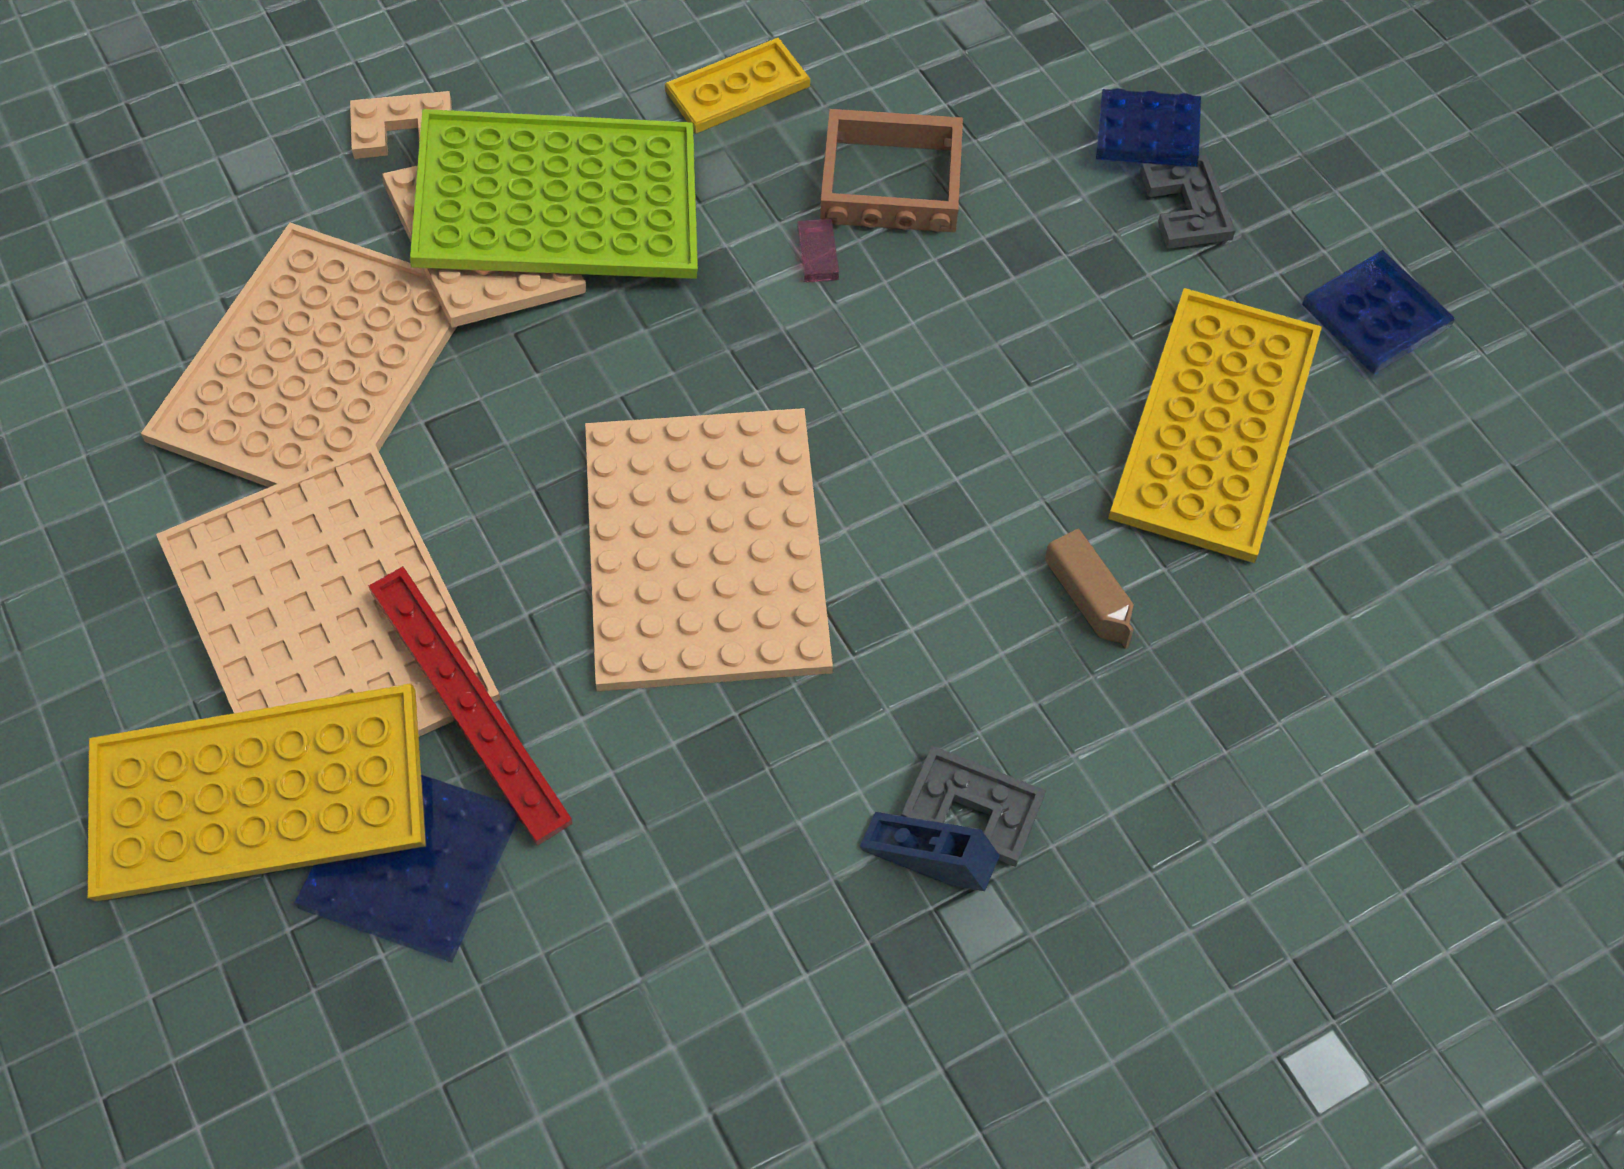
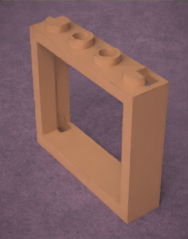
(894, 131)

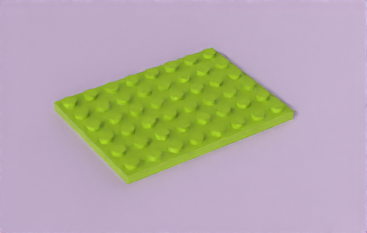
(555, 195)

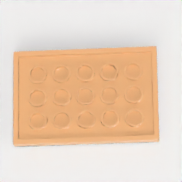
(478, 294)

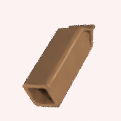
(1091, 586)

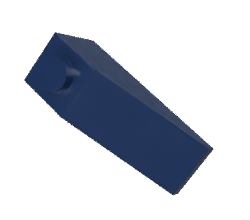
(935, 849)

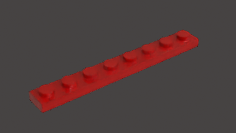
(471, 706)

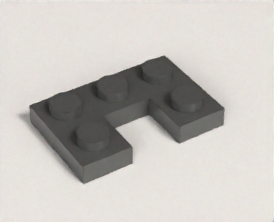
(1206, 212)
(1006, 799)

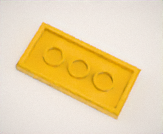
(737, 85)

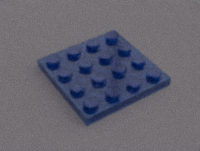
(425, 892)

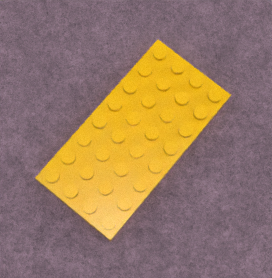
(1216, 425)
(254, 792)

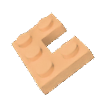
(376, 116)

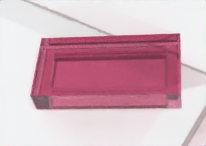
(818, 250)

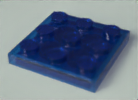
(1149, 127)
(1378, 311)

